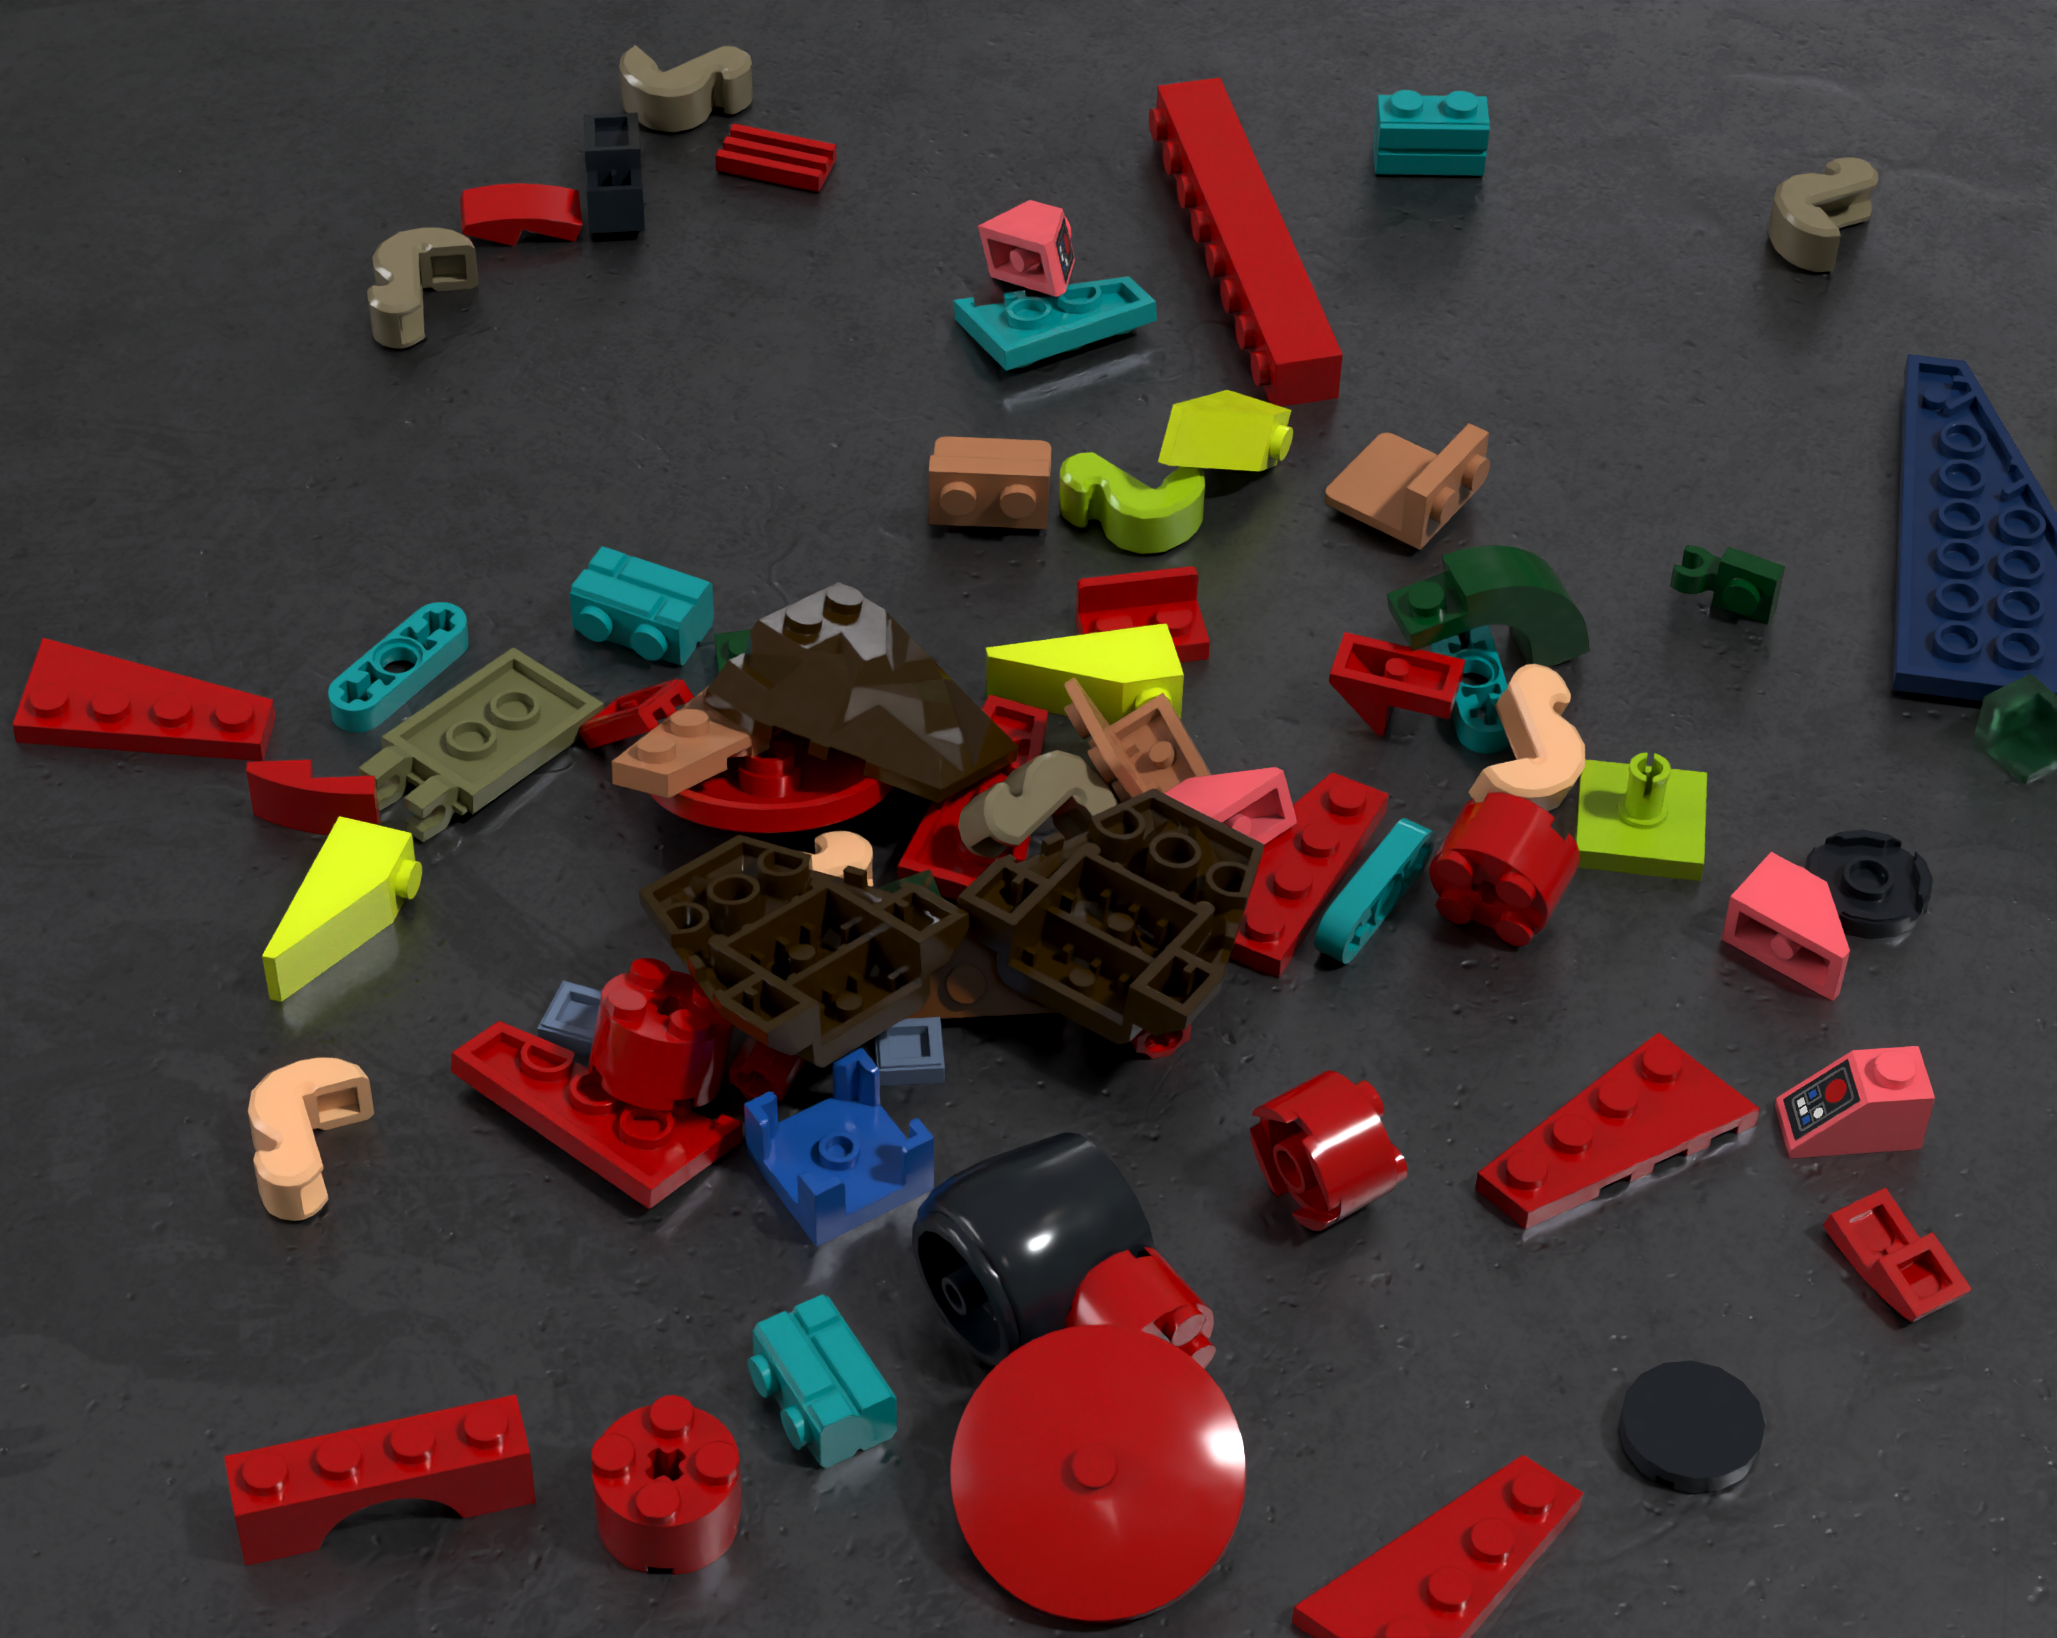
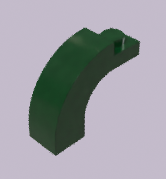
(1494, 589)

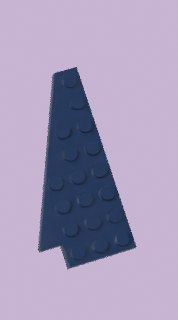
(1970, 545)

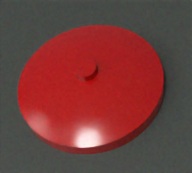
(780, 790)
(1098, 1474)

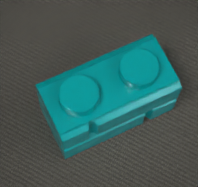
(1431, 134)
(641, 606)
(822, 1381)

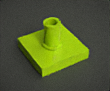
(1642, 818)

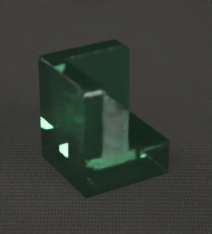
(2020, 728)

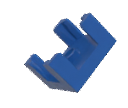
(842, 1156)

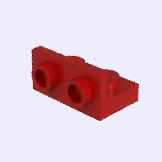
(1146, 600)

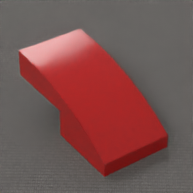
(507, 209)
(293, 798)
(1890, 1256)

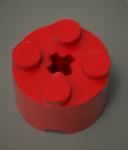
(1503, 867)
(659, 1038)
(1327, 1148)
(1145, 1297)
(667, 1487)

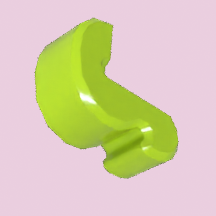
(1128, 509)

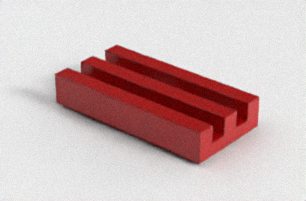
(776, 157)
(634, 713)

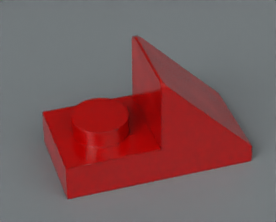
(1386, 675)

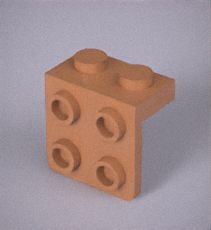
(990, 482)
(1411, 488)
(1140, 749)

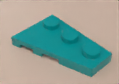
(1037, 328)

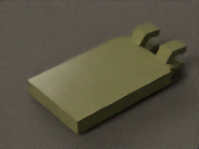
(478, 740)

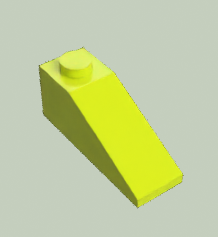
(1226, 433)
(1113, 667)
(342, 903)

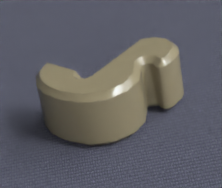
(688, 93)
(1814, 207)
(403, 267)
(1044, 787)

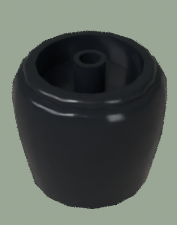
(1018, 1238)

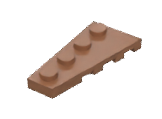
(685, 750)

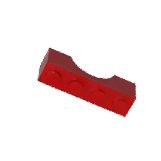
(457, 1456)

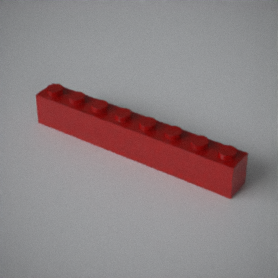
(1246, 244)

